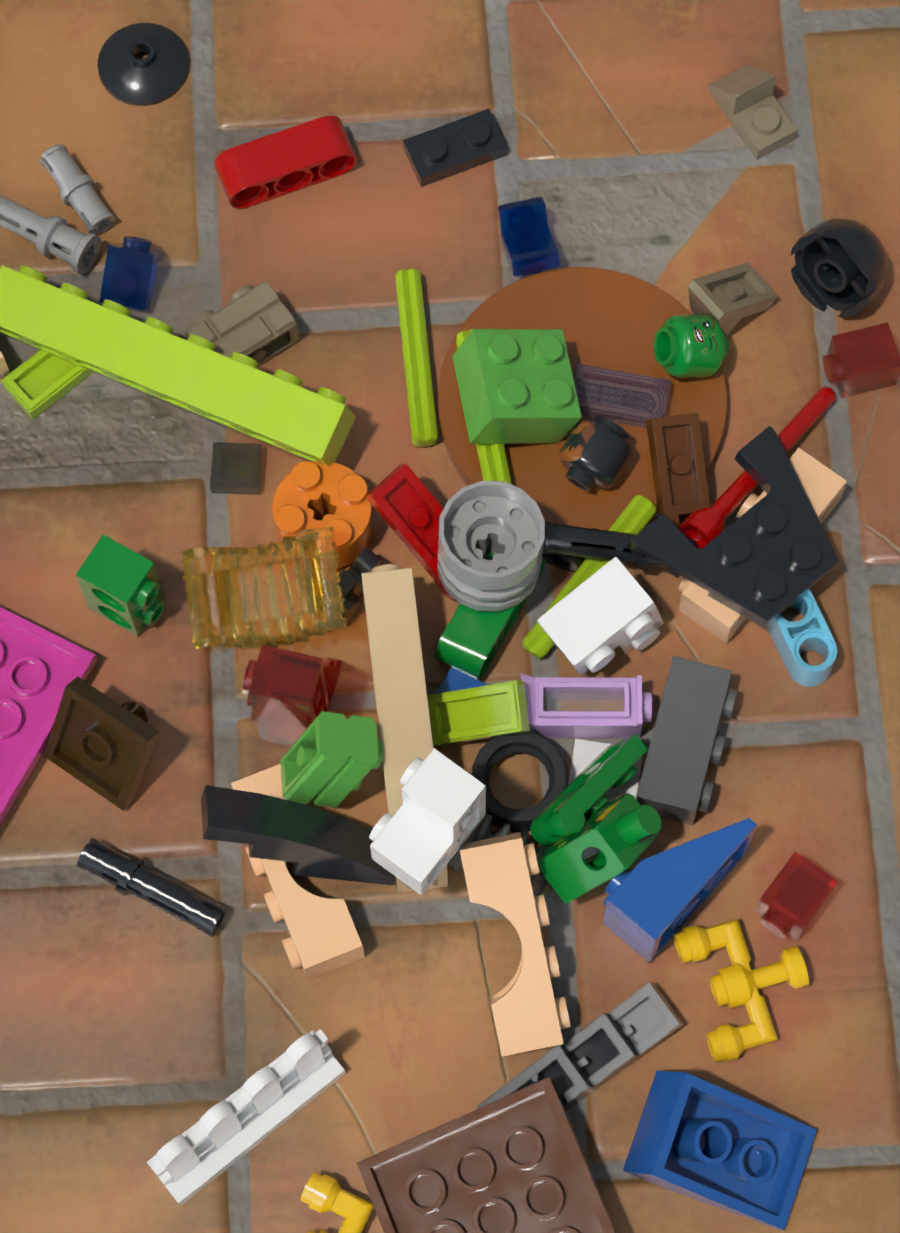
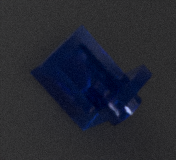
(527, 237)
(130, 272)

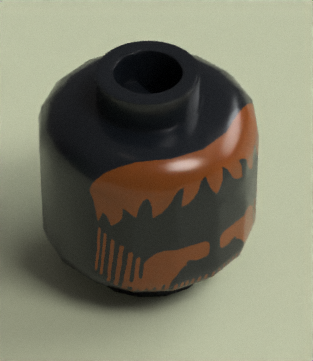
(595, 453)

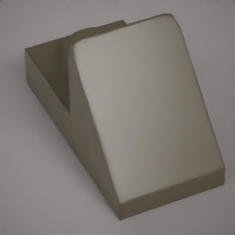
(753, 110)
(730, 295)

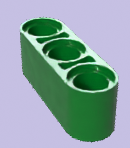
(476, 636)

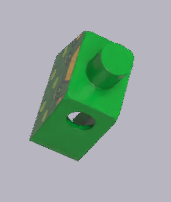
(618, 829)

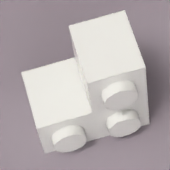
(601, 615)
(436, 818)

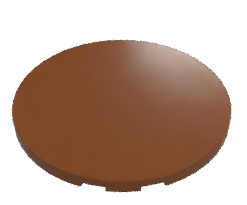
(607, 325)

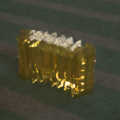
(264, 592)

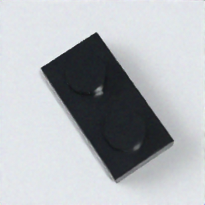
(455, 147)

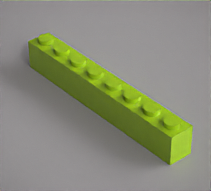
(173, 368)

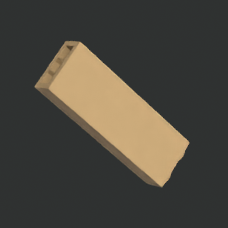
(398, 680)

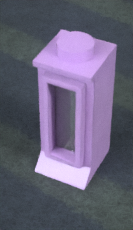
(586, 706)

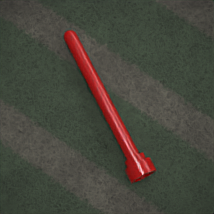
(709, 522)

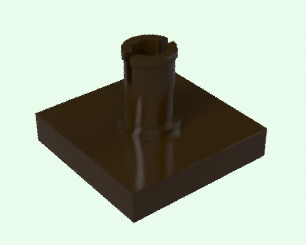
(101, 742)

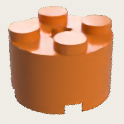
(328, 491)

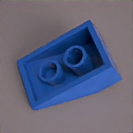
(670, 886)
(719, 1148)

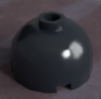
(840, 266)

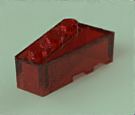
(289, 691)

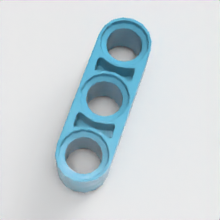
(804, 635)

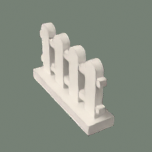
(247, 1116)

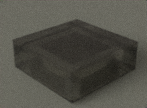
(236, 468)

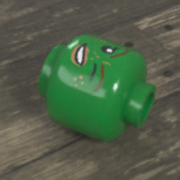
(690, 345)

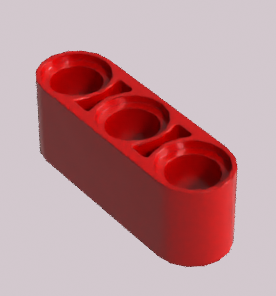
(285, 162)

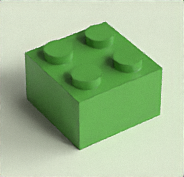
(516, 386)

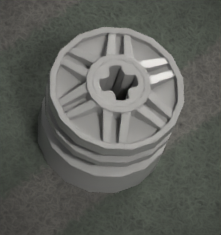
(485, 521)

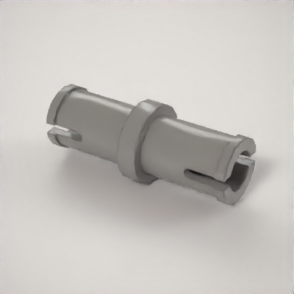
(77, 189)

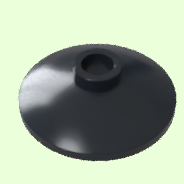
(148, 79)

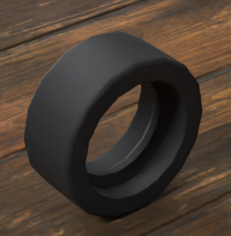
(519, 743)

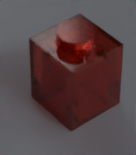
(862, 360)
(794, 897)

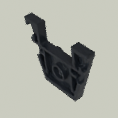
(764, 555)

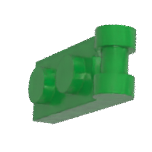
(587, 792)

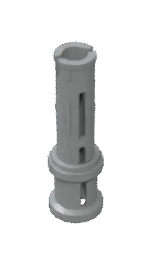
(50, 235)

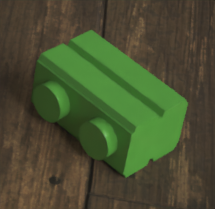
(330, 759)

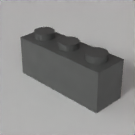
(686, 740)

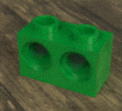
(121, 586)

